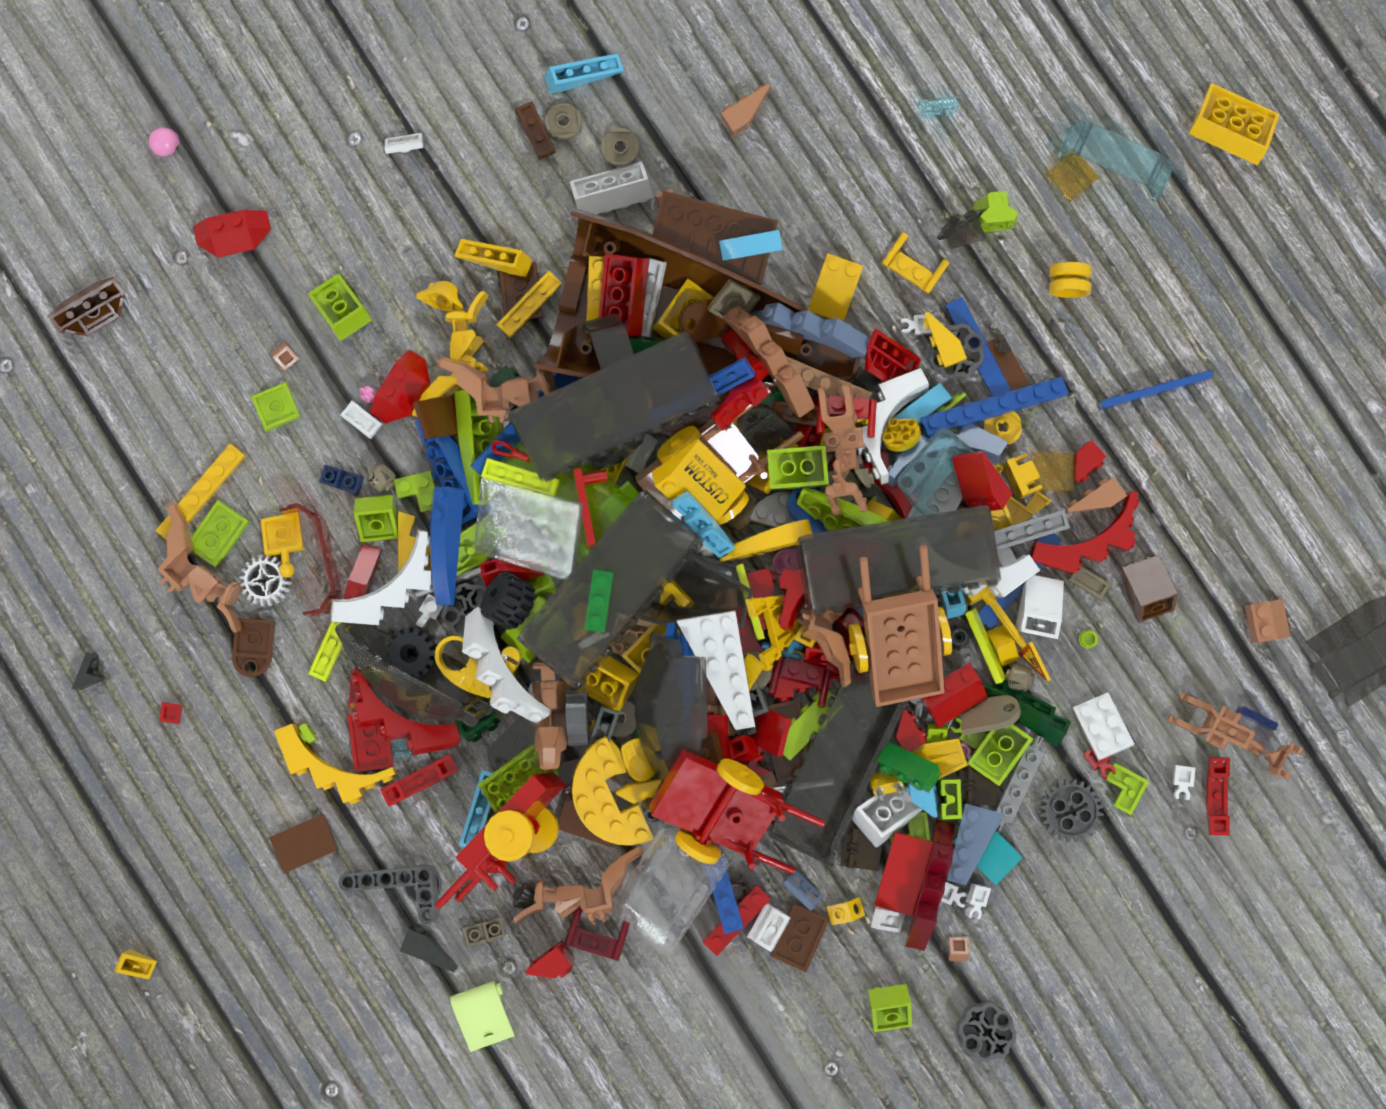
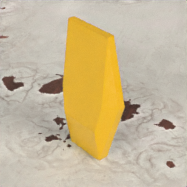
(946, 754)

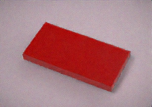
(903, 873)

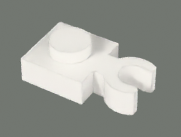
(916, 325)
(1183, 777)
(951, 894)
(977, 897)

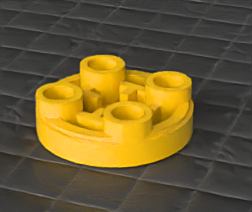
(901, 434)

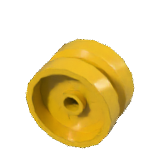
(1070, 279)

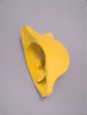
(442, 296)

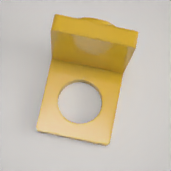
(844, 912)

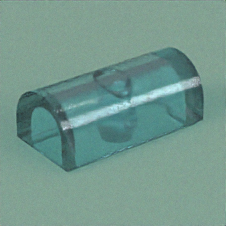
(938, 107)

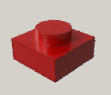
(170, 713)

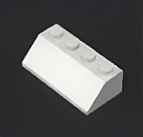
(612, 189)

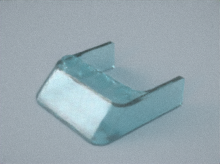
(930, 468)

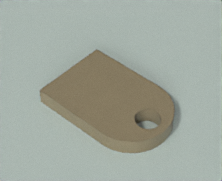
(990, 715)

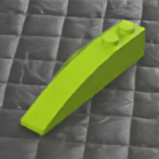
(474, 436)
(817, 506)

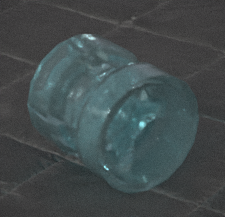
(400, 749)

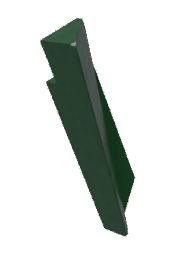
(1035, 713)

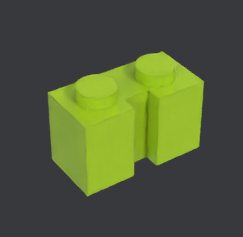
(952, 806)

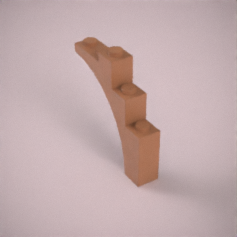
(786, 378)

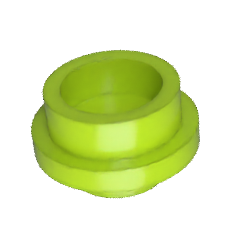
(1088, 639)

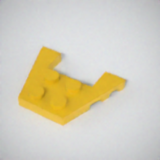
(1020, 512)
(407, 542)
(772, 607)

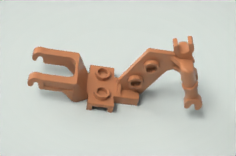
(844, 442)
(1225, 729)

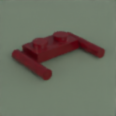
(801, 673)
(595, 942)

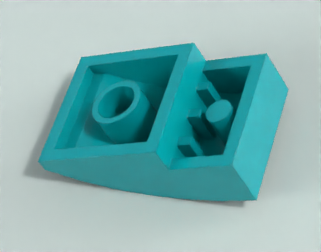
(997, 858)

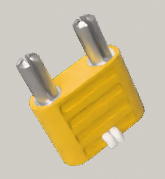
(885, 784)

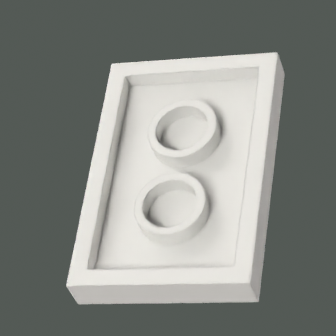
(1103, 726)

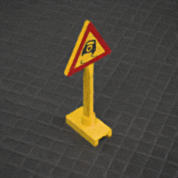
(1028, 650)

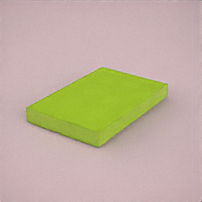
(218, 533)

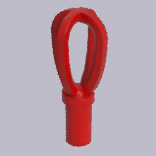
(515, 452)

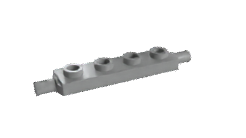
(1019, 782)

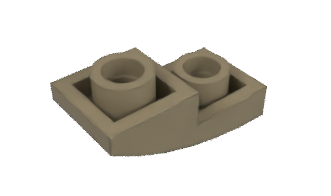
(863, 475)
(483, 932)

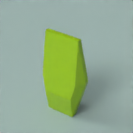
(467, 556)

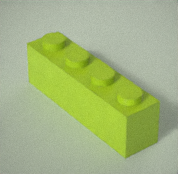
(802, 728)

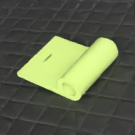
(482, 1015)

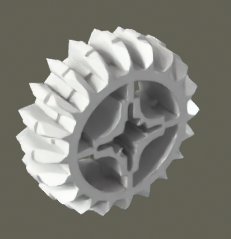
(267, 588)

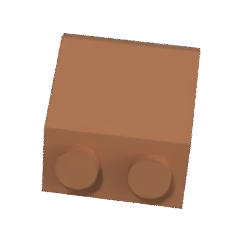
(1267, 621)

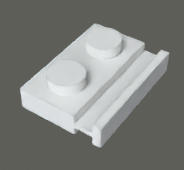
(769, 927)

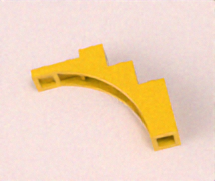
(300, 758)

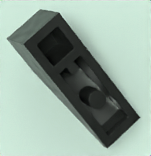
(424, 947)

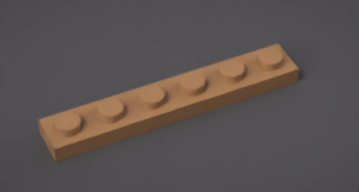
(834, 386)

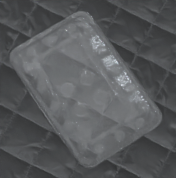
(666, 891)

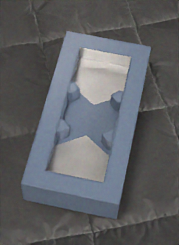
(803, 890)

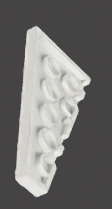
(719, 642)

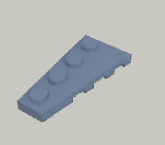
(972, 839)

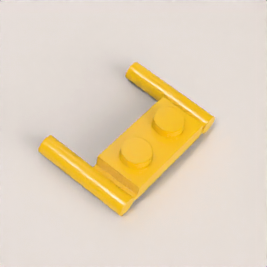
(911, 270)

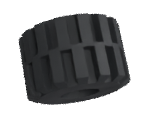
(507, 600)
(400, 651)

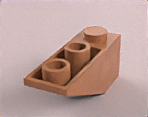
(740, 116)
(1103, 497)

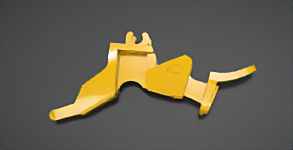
(462, 348)

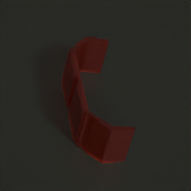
(330, 563)

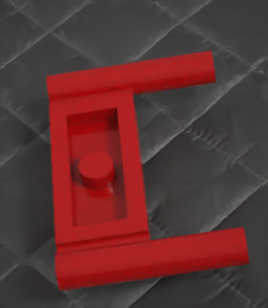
(863, 408)

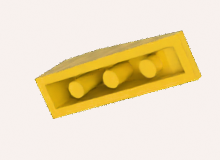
(495, 257)

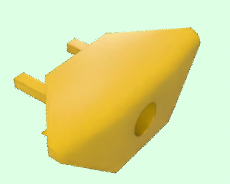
(638, 790)

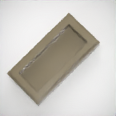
(1089, 583)

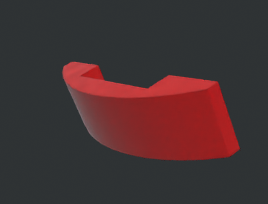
(419, 780)
(1217, 796)

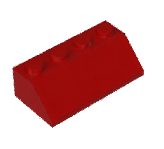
(624, 290)

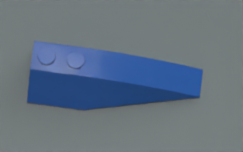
(449, 470)
(445, 541)

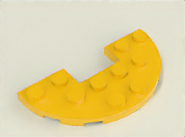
(596, 804)

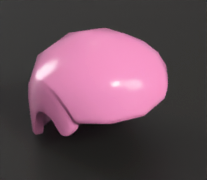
(163, 141)
(785, 559)

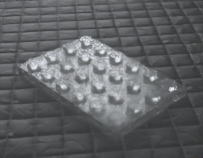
(528, 528)

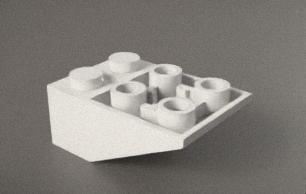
(1041, 607)

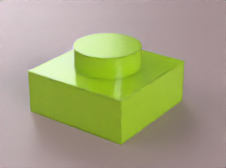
(307, 733)
(936, 734)

